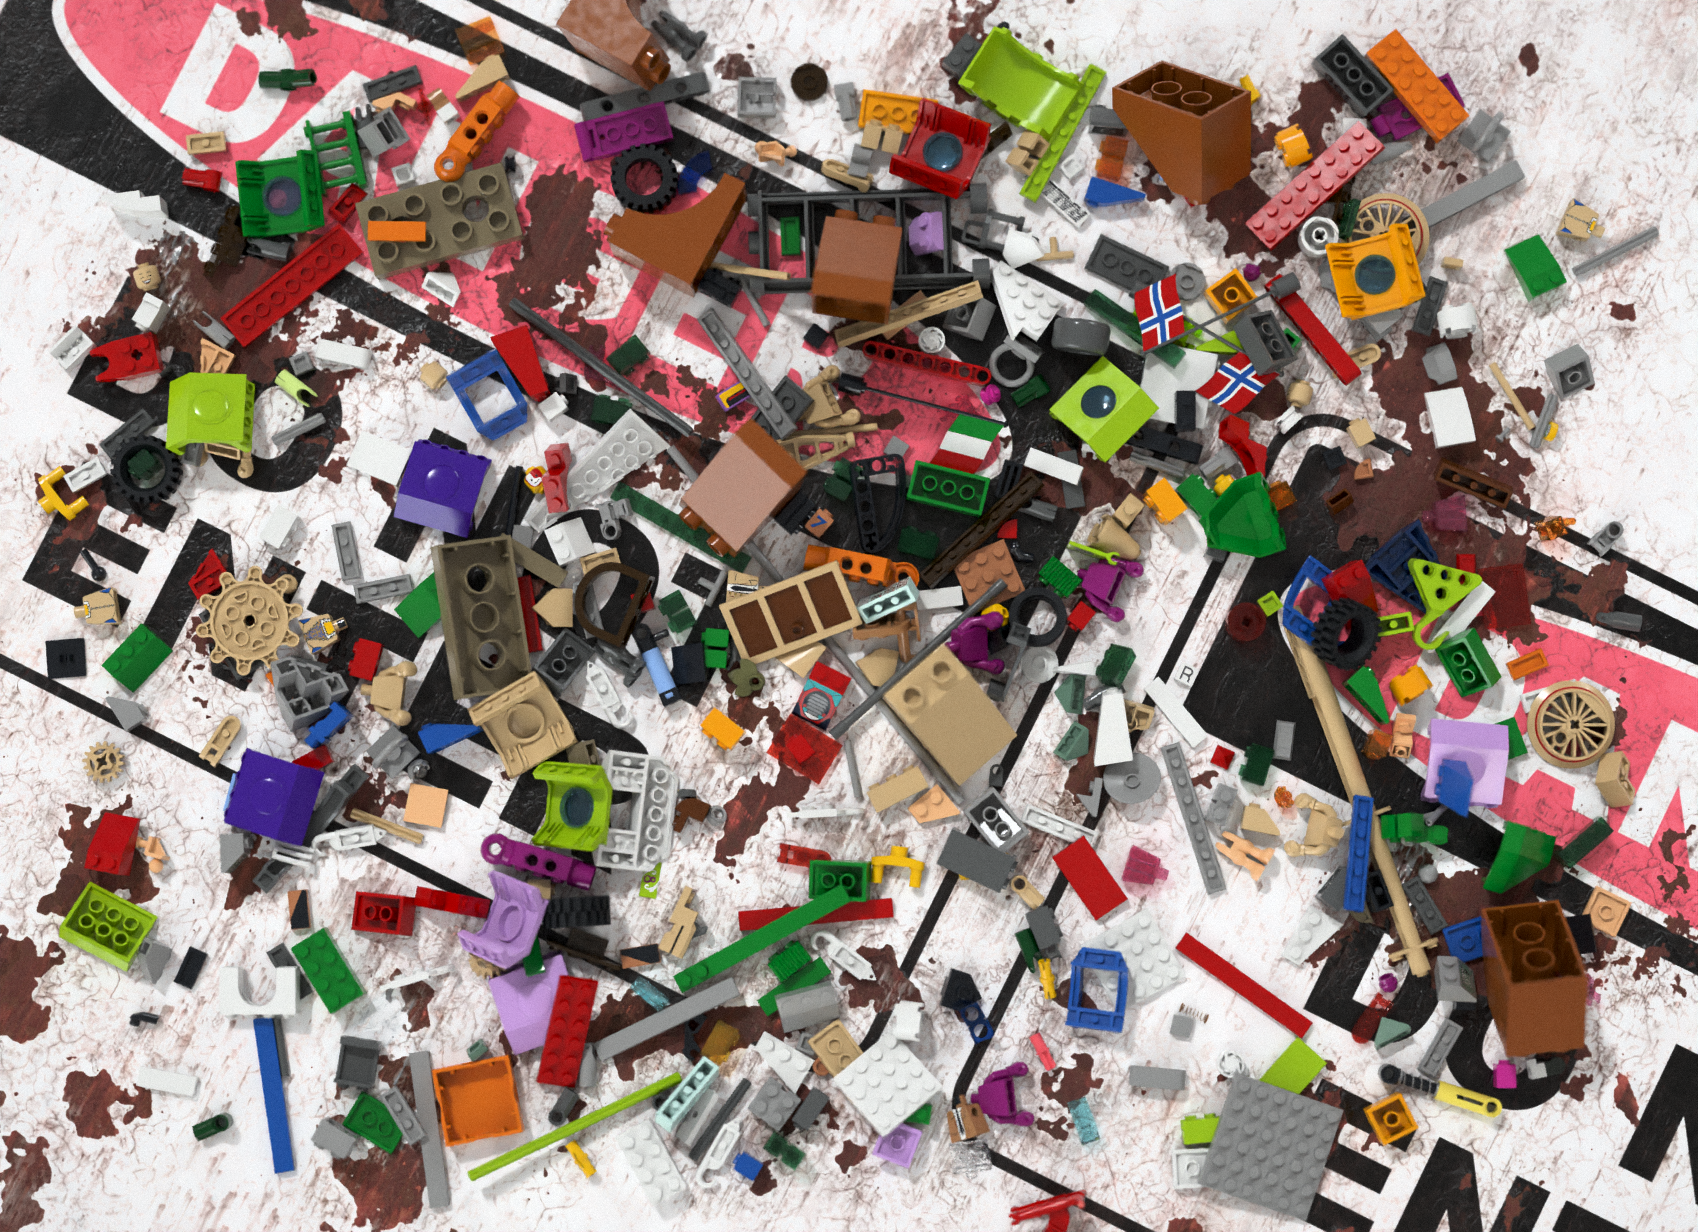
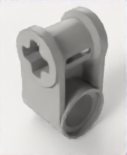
(1603, 540)

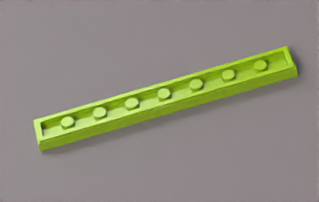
(1059, 140)

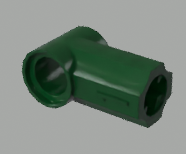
(1033, 389)
(211, 1126)

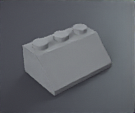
(807, 1006)

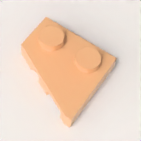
(214, 358)
(933, 806)

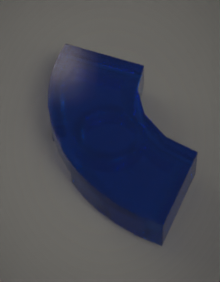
(693, 172)

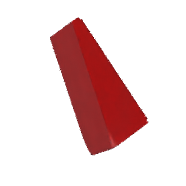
(345, 204)
(316, 759)

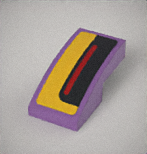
(732, 396)

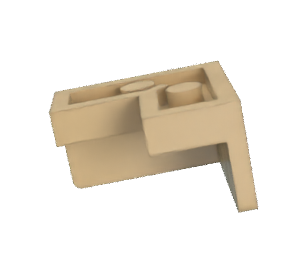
(1613, 779)

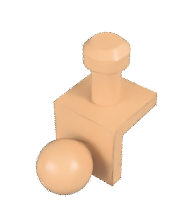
(774, 151)
(155, 850)

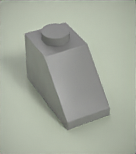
(128, 712)

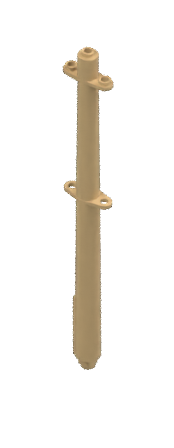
(1321, 690)

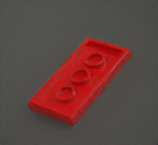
(530, 617)
(1089, 877)

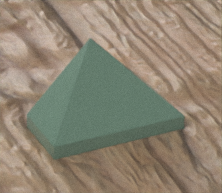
(1071, 693)
(1073, 743)
(1390, 1031)

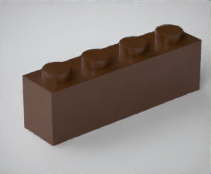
(1473, 483)

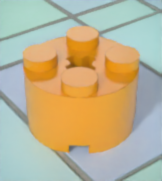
(1293, 146)
(1410, 685)

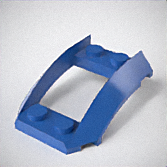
(473, 373)
(1292, 619)
(1093, 1018)

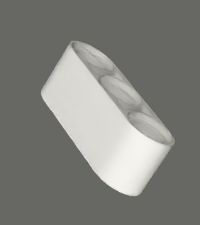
(343, 354)

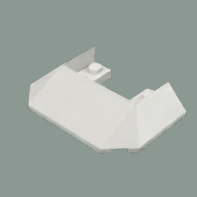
(651, 811)

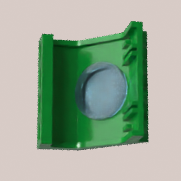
(280, 195)

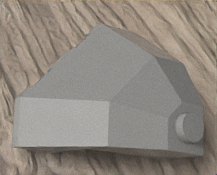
(310, 688)

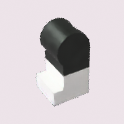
(1552, 1066)

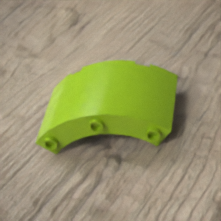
(1020, 84)

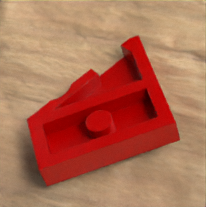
(207, 575)

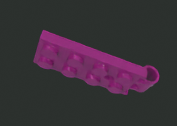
(1392, 120)

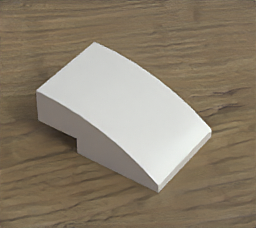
(137, 204)
(1449, 417)
(379, 458)

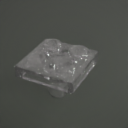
(970, 1157)

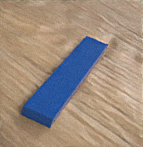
(1358, 853)

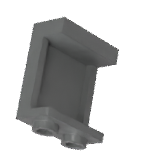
(357, 1062)

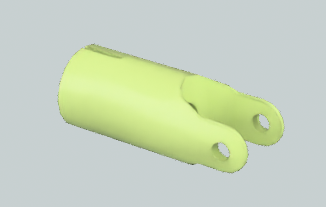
(293, 386)

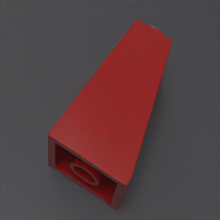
(522, 358)

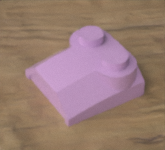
(926, 233)

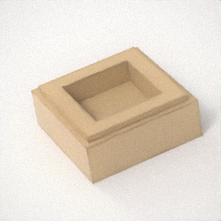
(1451, 263)

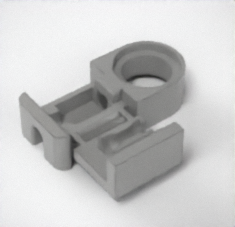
(610, 513)

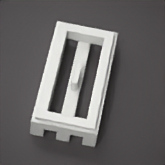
(310, 851)

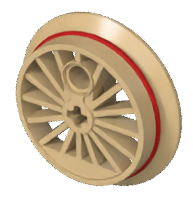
(1419, 239)
(1593, 700)

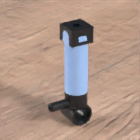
(656, 664)

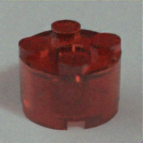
(1248, 612)

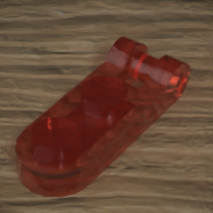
(801, 855)
(1370, 1019)

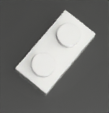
(85, 475)

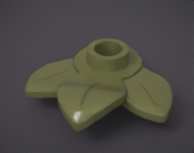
(744, 677)

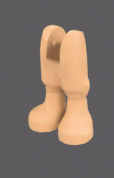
(1238, 852)

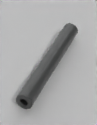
(281, 1047)

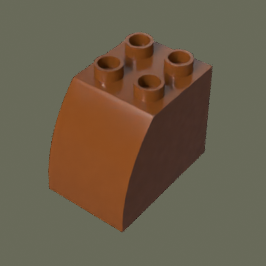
(1519, 961)

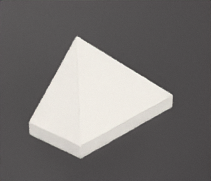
(442, 286)

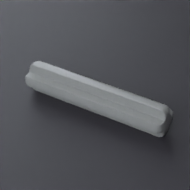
(1543, 421)
(298, 429)
(1156, 464)

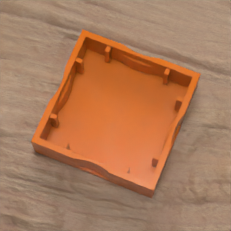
(478, 1100)

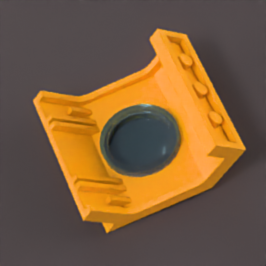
(1375, 273)

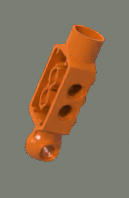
(460, 148)
(882, 569)

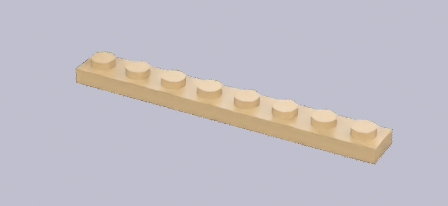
(910, 313)

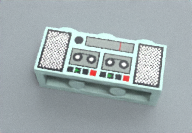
(888, 600)

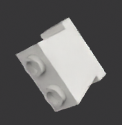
(150, 314)

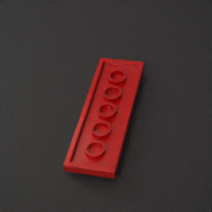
(567, 1031)

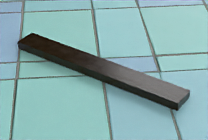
(981, 530)

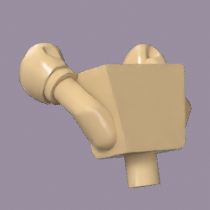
(825, 410)
(245, 468)
(389, 692)
(1322, 830)

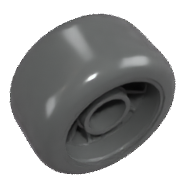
(1081, 336)

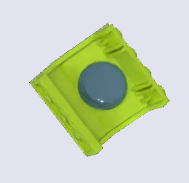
(1104, 408)
(575, 807)

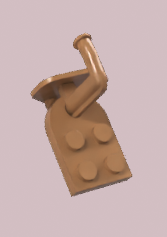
(892, 624)

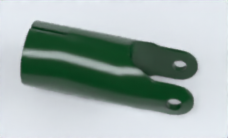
(1028, 948)

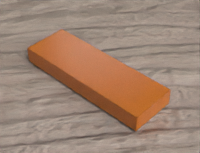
(397, 231)

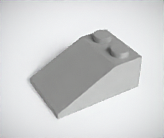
(995, 820)

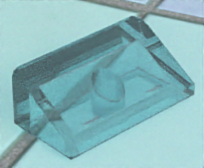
(649, 993)

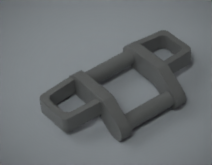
(997, 216)

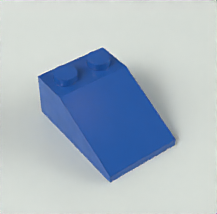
(442, 736)
(1454, 785)

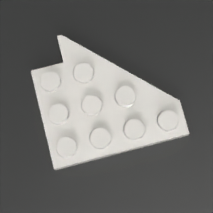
(1023, 302)

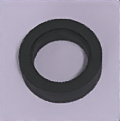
(1048, 596)

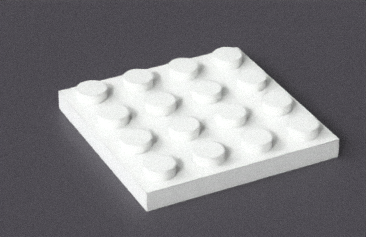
(1146, 955)
(887, 1084)

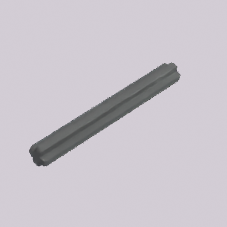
(720, 1118)

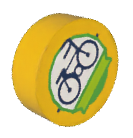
(1551, 431)

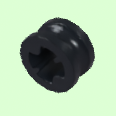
(510, 164)

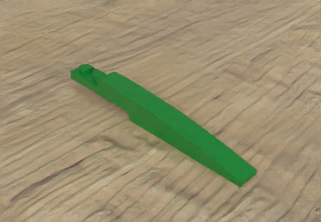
(762, 938)

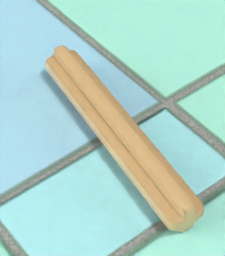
(387, 825)

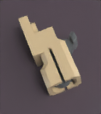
(684, 927)

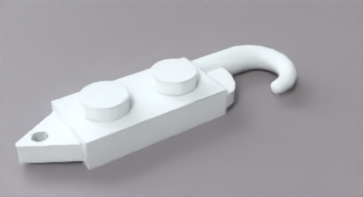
(606, 695)
(826, 811)
(349, 838)
(844, 955)
(418, 975)
(718, 1151)

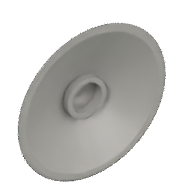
(1132, 780)

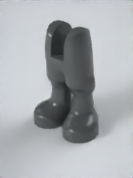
(676, 28)
(622, 659)

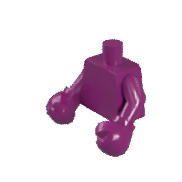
(1104, 581)
(971, 644)
(998, 1096)

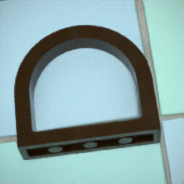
(634, 609)

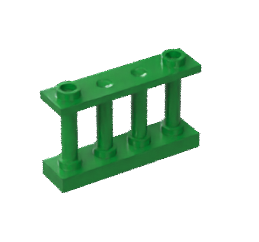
(351, 141)

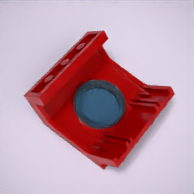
(942, 149)

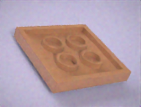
(984, 568)

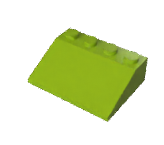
(107, 926)

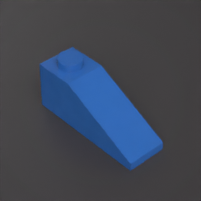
(1105, 194)

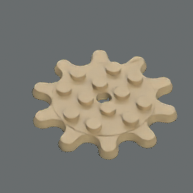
(232, 608)

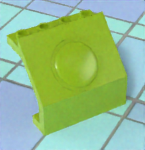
(210, 411)

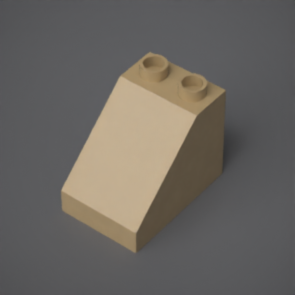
(950, 714)

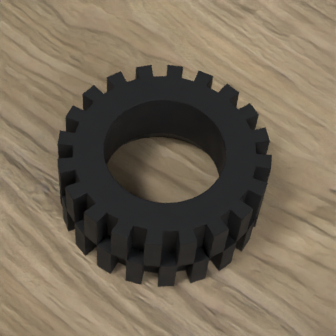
(650, 202)
(123, 477)
(1360, 640)
(577, 912)

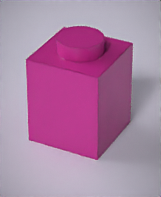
(1504, 1074)

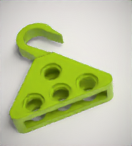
(1451, 593)

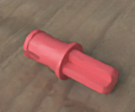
(1042, 1051)

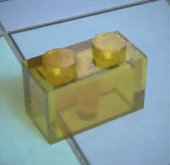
(720, 1041)

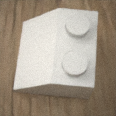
(569, 541)

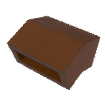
(1340, 505)

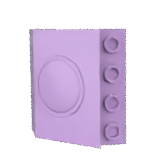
(1480, 746)
(509, 924)
(527, 1001)

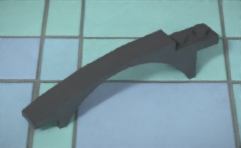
(334, 802)

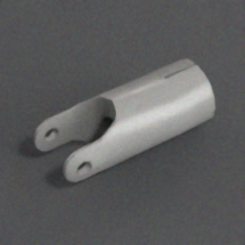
(1391, 151)
(217, 332)
(588, 1066)

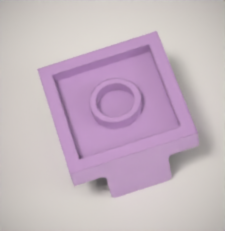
(898, 1145)

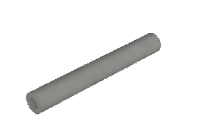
(753, 300)
(852, 768)

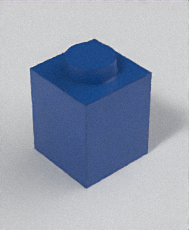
(747, 1165)

